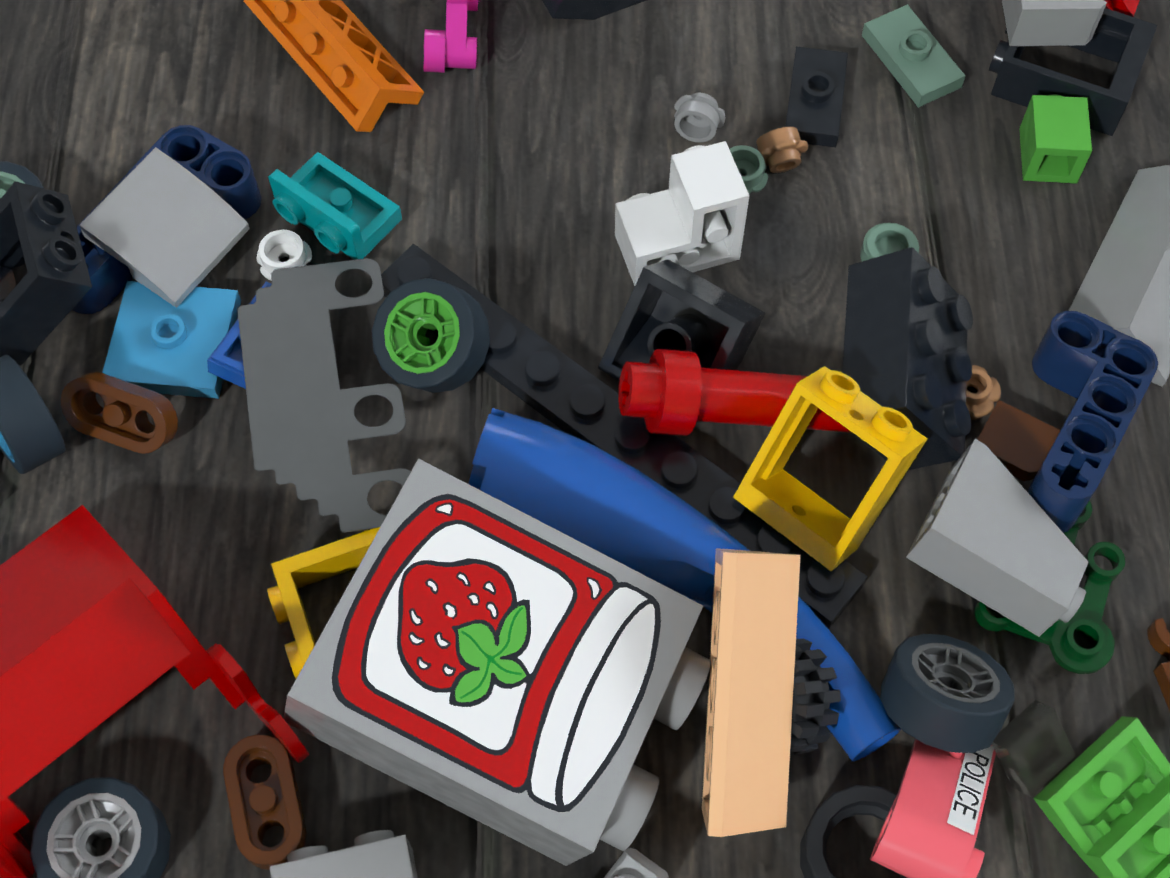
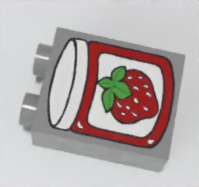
(502, 669)

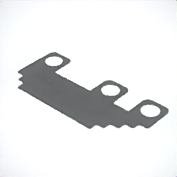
(295, 395)

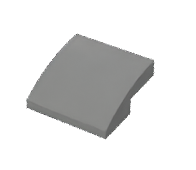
(165, 227)

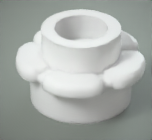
(281, 245)

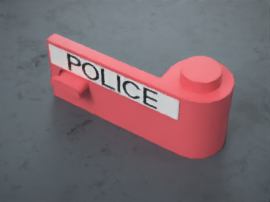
(936, 815)

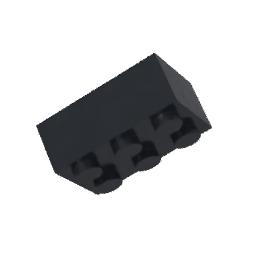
(911, 348)

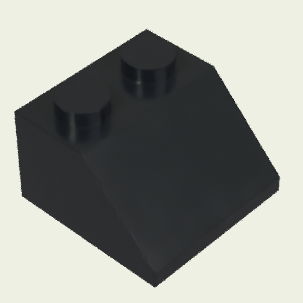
(681, 313)

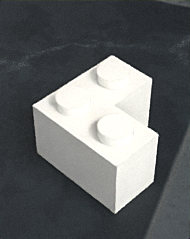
(693, 221)

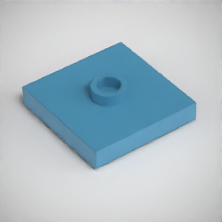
(170, 345)

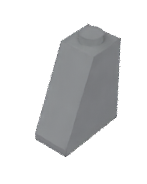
(1000, 545)

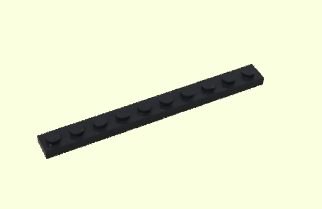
(591, 412)

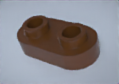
(124, 412)
(264, 804)

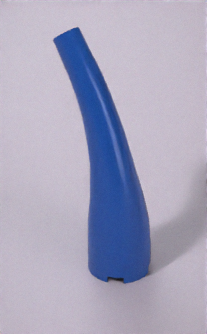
(653, 533)

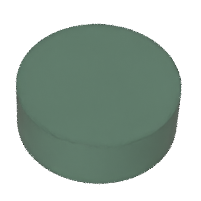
(886, 239)

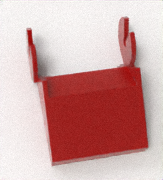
(80, 644)

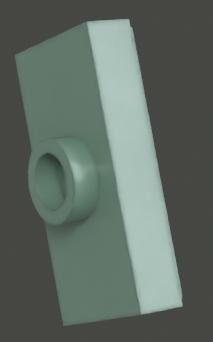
(913, 55)

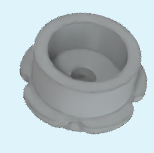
(698, 117)

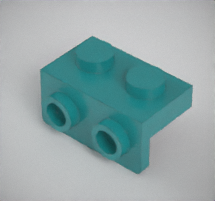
(334, 206)

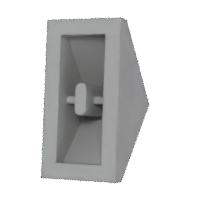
(1051, 21)

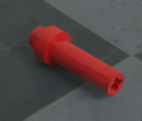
(678, 392)

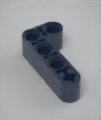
(211, 161)
(1109, 380)

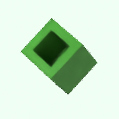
(1055, 139)

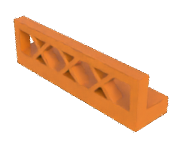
(339, 57)

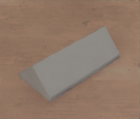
(1132, 269)

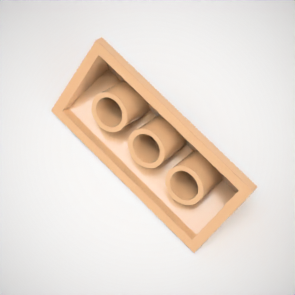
(750, 691)

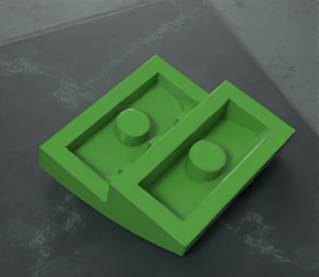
(1115, 804)

